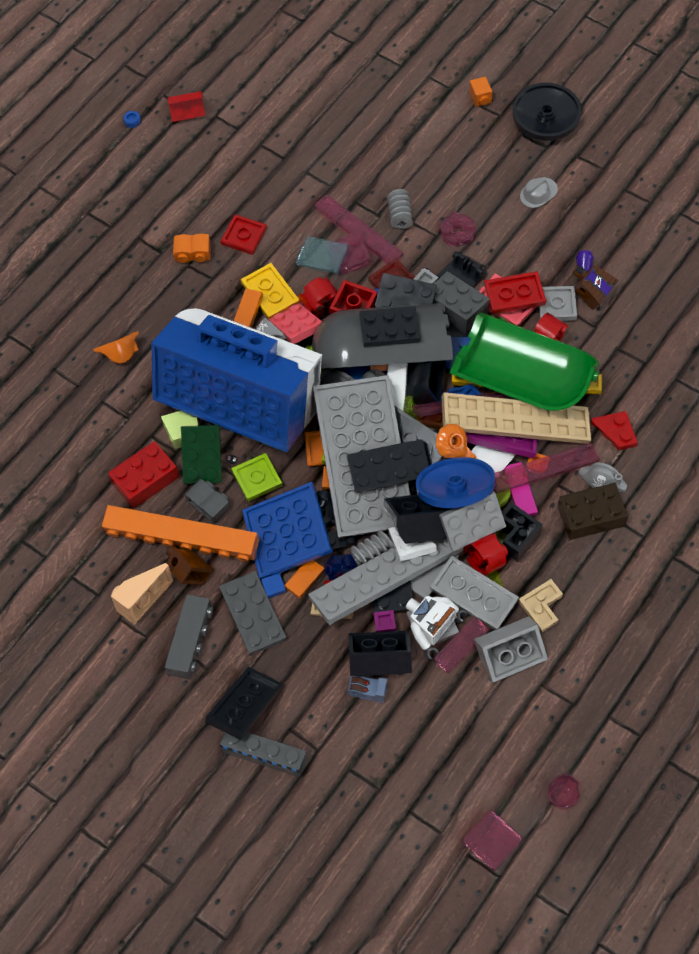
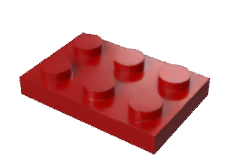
(515, 292)

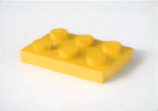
(277, 293)

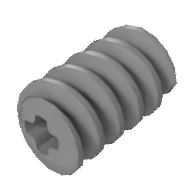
(400, 209)
(371, 548)

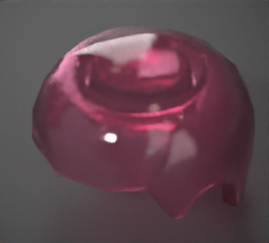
(563, 791)

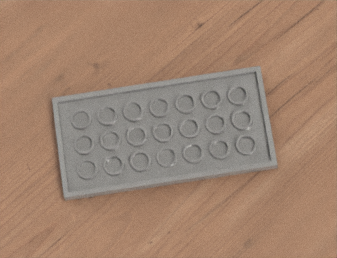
(352, 420)

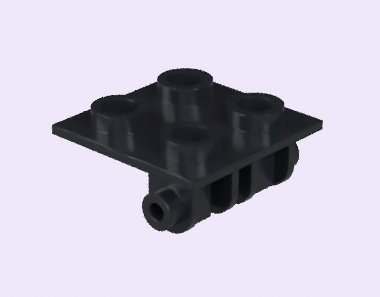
(464, 269)

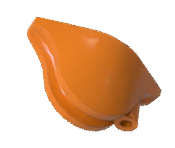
(120, 350)

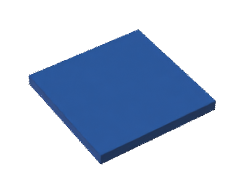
(288, 530)

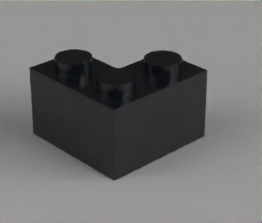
(522, 531)

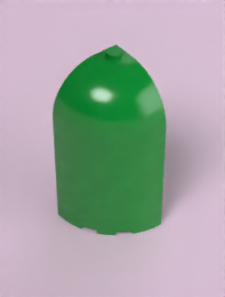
(525, 364)

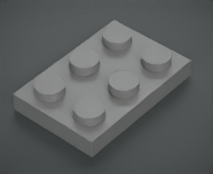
(472, 522)

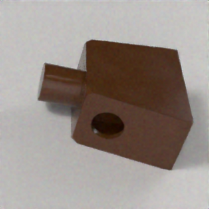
(188, 566)

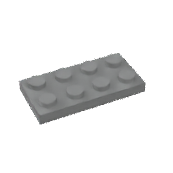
(474, 593)

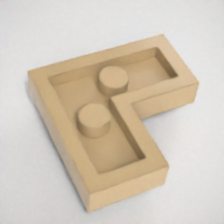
(537, 602)

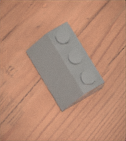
(511, 649)

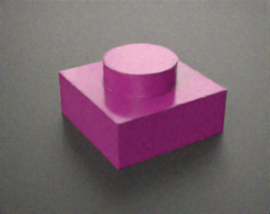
(384, 621)

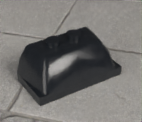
(415, 519)

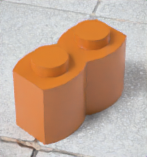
(191, 248)

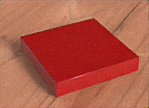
(243, 234)

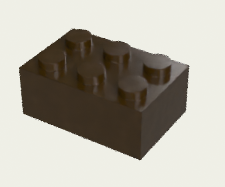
(592, 511)

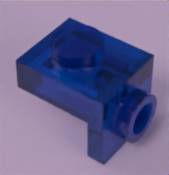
(339, 565)

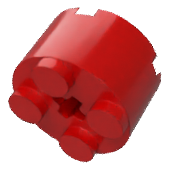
(318, 296)
(551, 327)
(486, 554)

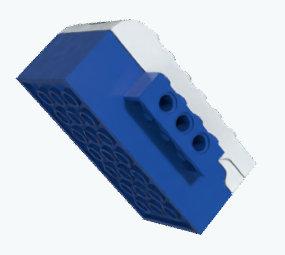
(235, 377)

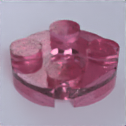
(460, 221)

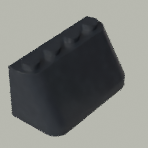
(426, 381)

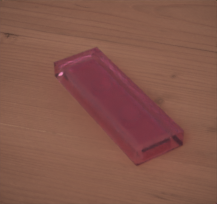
(460, 645)

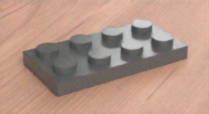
(252, 613)

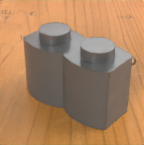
(207, 500)

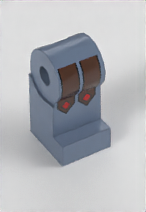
(368, 688)

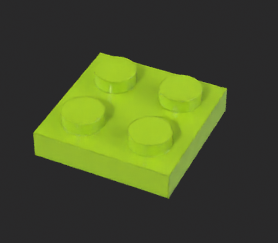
(256, 477)

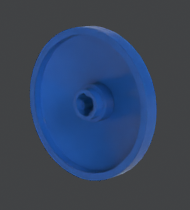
(455, 482)

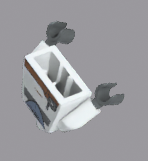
(432, 619)

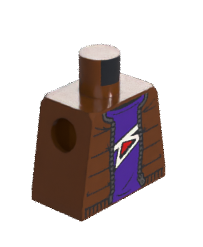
(593, 285)

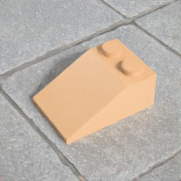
(141, 592)

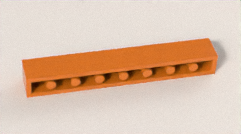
(180, 532)

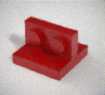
(186, 106)

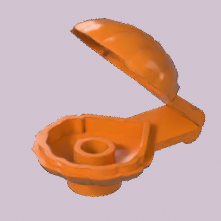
(452, 442)

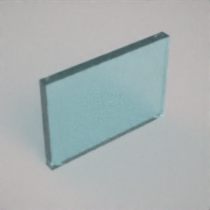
(322, 254)

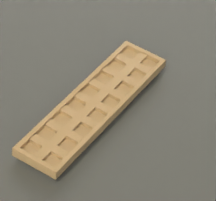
(515, 418)

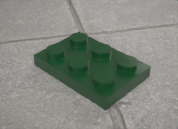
(201, 453)

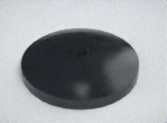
(546, 111)

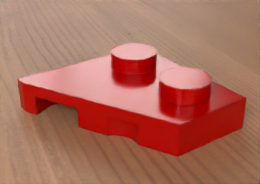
(617, 429)

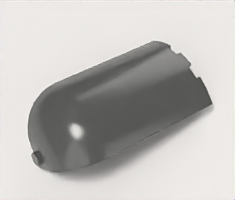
(342, 345)

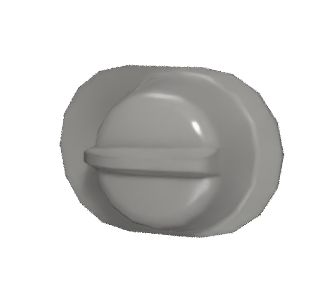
(538, 192)

